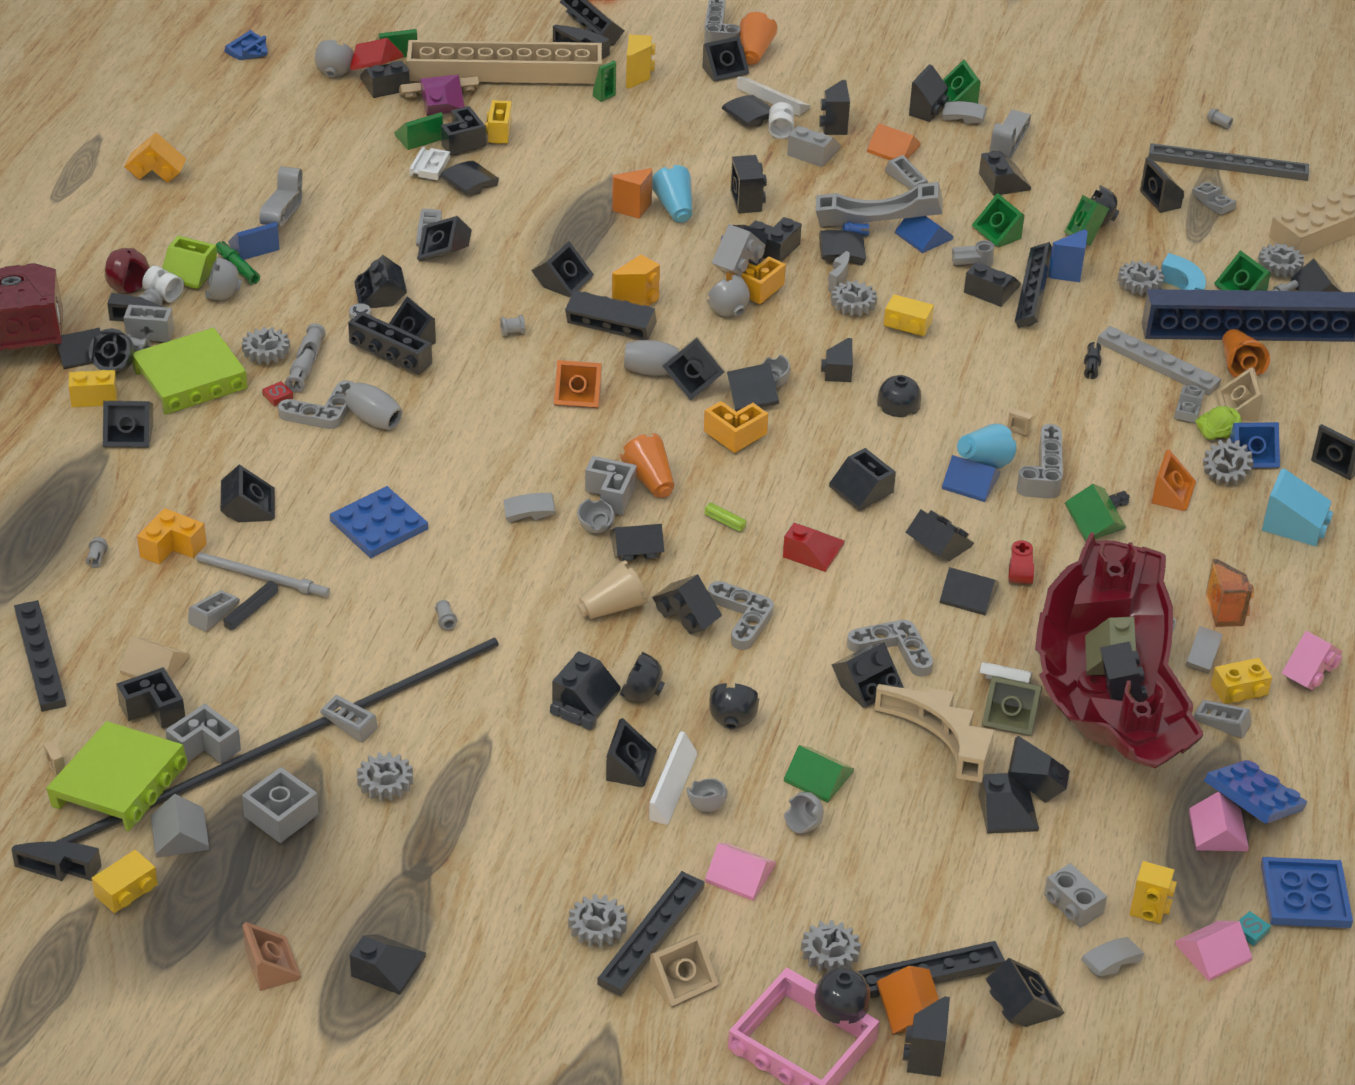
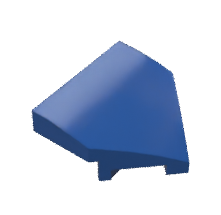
(247, 46)

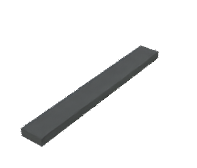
(1229, 162)

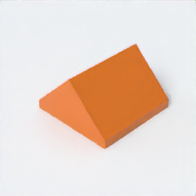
(892, 143)
(632, 192)
(578, 383)
(1173, 484)
(905, 995)

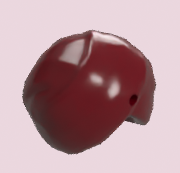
(126, 270)

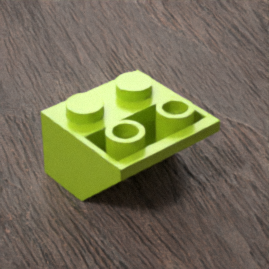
(190, 260)

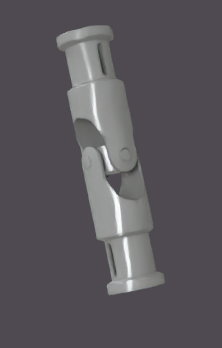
(307, 354)

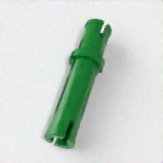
(243, 267)

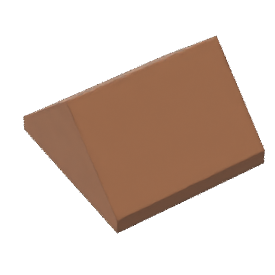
(269, 957)

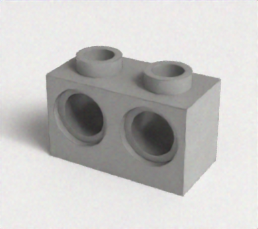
(1075, 895)

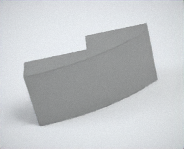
(968, 111)
(1211, 197)
(840, 271)
(1189, 403)
(535, 505)
(1204, 649)
(1111, 955)

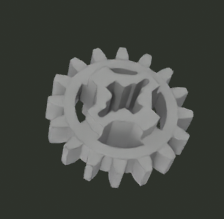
(1281, 259)
(1140, 277)
(853, 298)
(265, 345)
(1234, 456)
(385, 776)
(597, 921)
(830, 946)

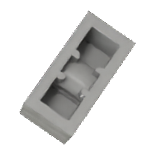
(149, 322)

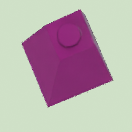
(441, 94)

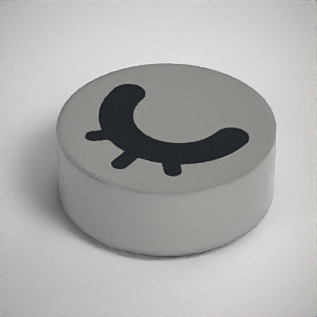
(357, 308)

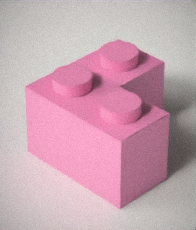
(1311, 659)

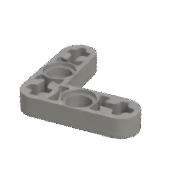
(325, 416)
(760, 611)
(896, 635)

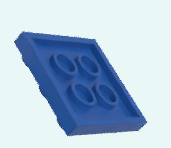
(378, 521)
(1256, 791)
(1306, 892)

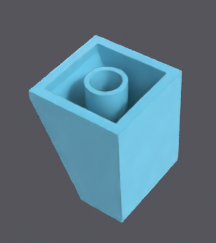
(1297, 510)

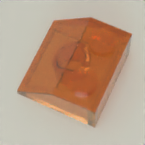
(1228, 595)

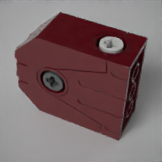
(29, 306)

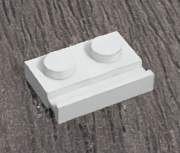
(430, 163)
(1005, 672)

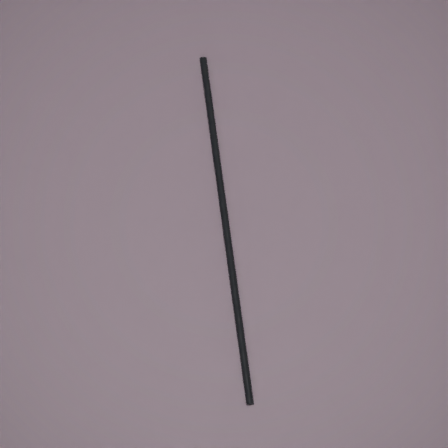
(289, 737)

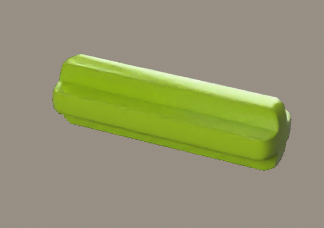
(725, 517)

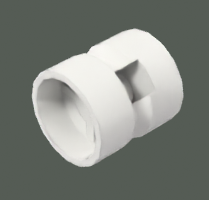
(781, 120)
(165, 283)

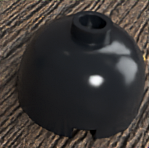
(1108, 199)
(112, 350)
(899, 396)
(643, 680)
(733, 706)
(842, 995)

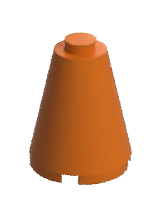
(756, 35)
(1243, 353)
(651, 463)

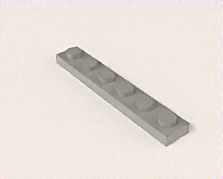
(1158, 360)

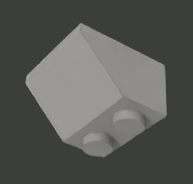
(811, 146)

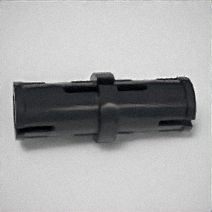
(1092, 360)

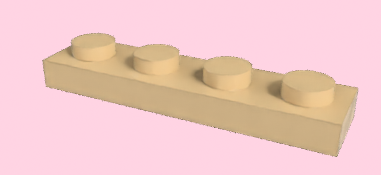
(414, 89)

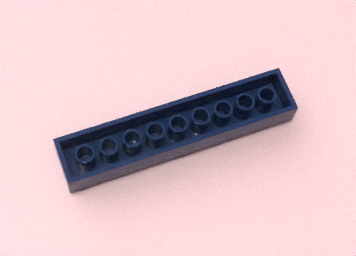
(1255, 313)

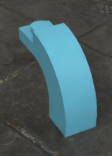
(1182, 273)

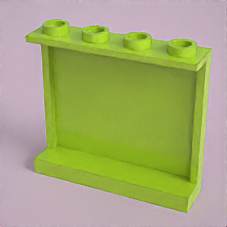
(190, 370)
(119, 773)

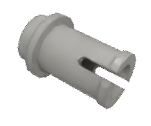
(1219, 118)
(98, 547)
(447, 619)

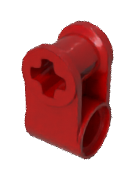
(1021, 563)

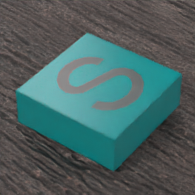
(1254, 928)

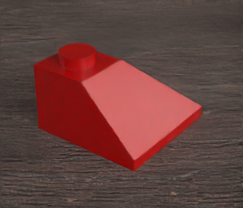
(811, 547)

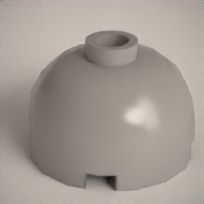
(333, 58)
(222, 280)
(729, 297)

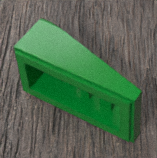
(605, 85)

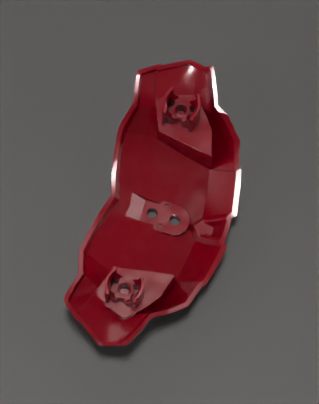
(1113, 583)

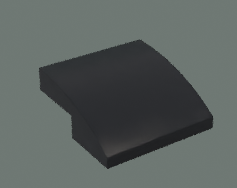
(748, 110)
(469, 177)
(836, 242)
(753, 385)

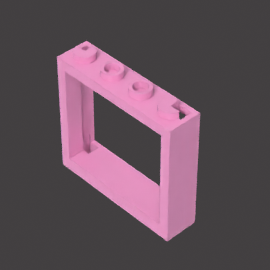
(802, 992)

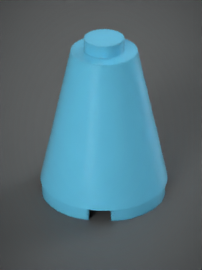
(674, 191)
(988, 446)

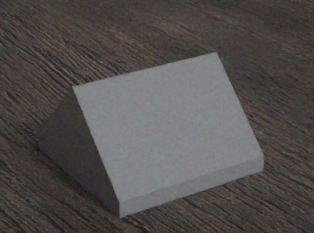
(179, 827)

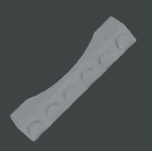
(920, 201)

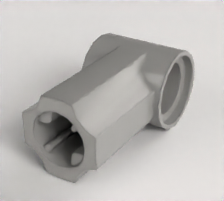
(967, 255)

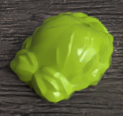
(1218, 422)

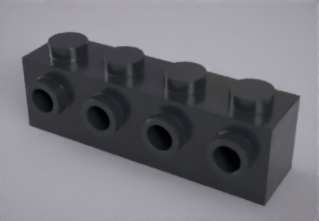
(594, 18)
(610, 315)
(390, 343)

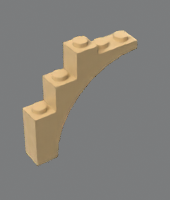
(953, 725)

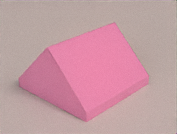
(1218, 825)
(738, 870)
(1216, 948)

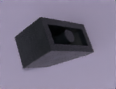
(838, 362)

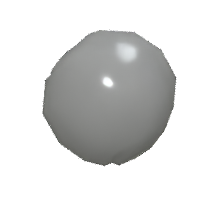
(780, 369)
(595, 516)
(707, 795)
(804, 813)

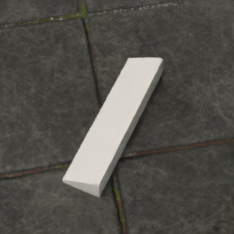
(770, 95)
(672, 780)

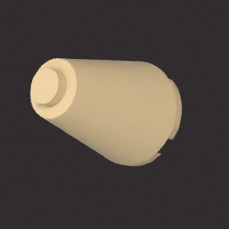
(613, 593)

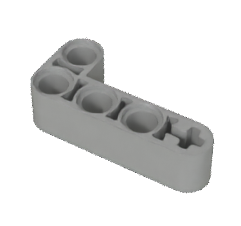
(714, 25)
(1008, 135)
(285, 199)
(1047, 478)

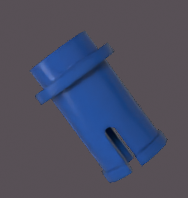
(856, 227)

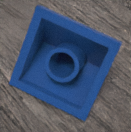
(922, 233)
(256, 241)
(1068, 257)
(1261, 440)
(970, 478)

